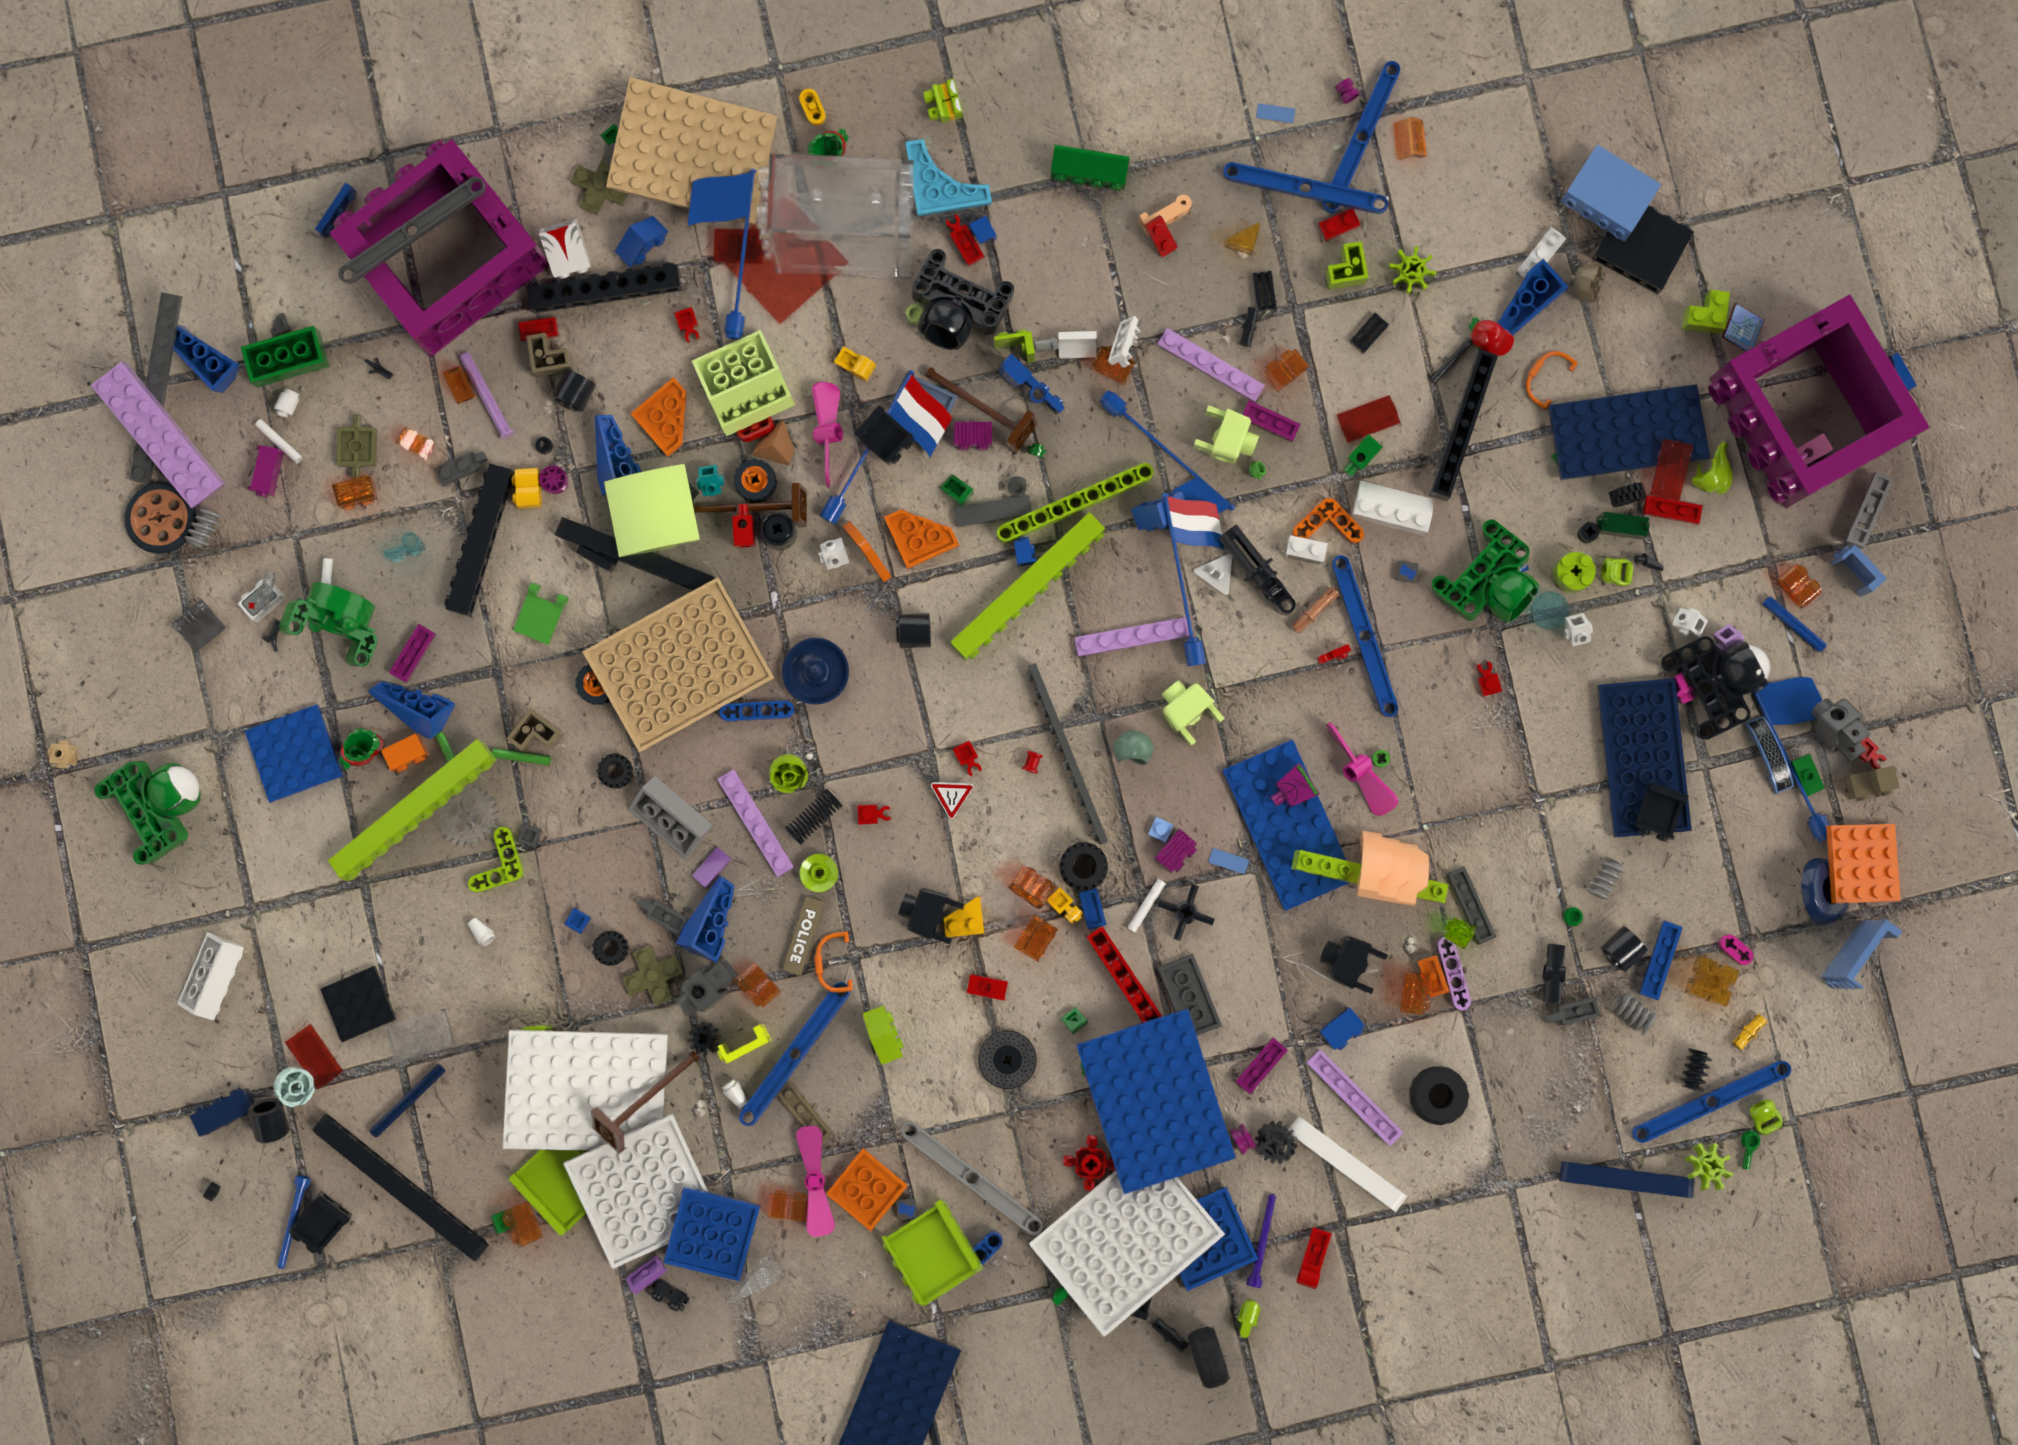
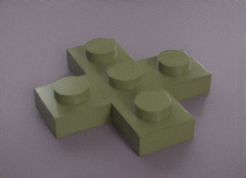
(595, 187)
(653, 975)

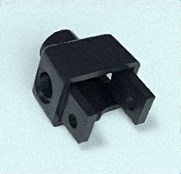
(926, 913)
(1349, 961)

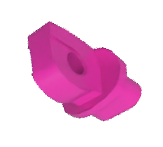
(1684, 692)

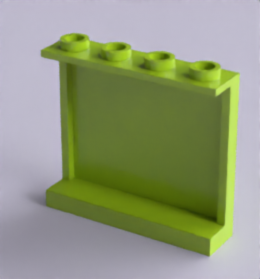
(550, 1189)
(932, 1254)

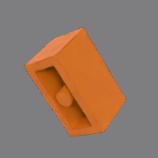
(405, 753)

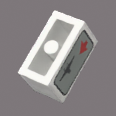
(1305, 550)
(249, 600)

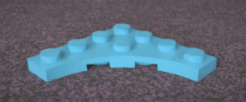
(937, 191)

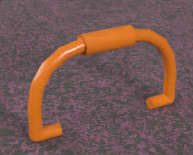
(1536, 367)
(819, 967)

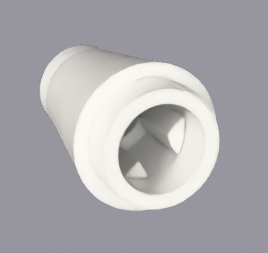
(481, 932)
(734, 1092)

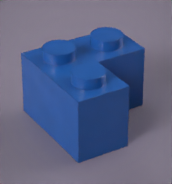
(641, 239)
(1153, 513)

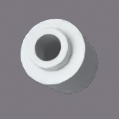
(286, 403)

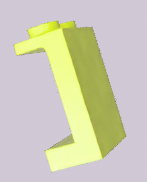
(763, 1038)

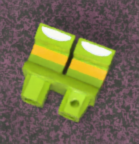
(947, 102)

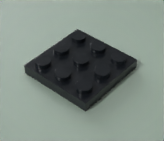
(358, 1004)

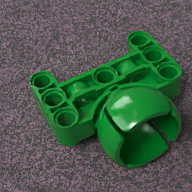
(1501, 584)

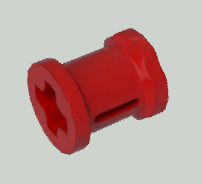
(1032, 762)

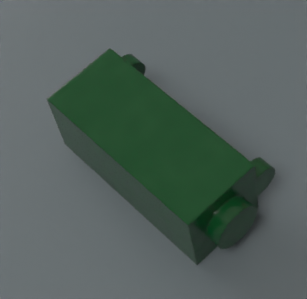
(1623, 525)

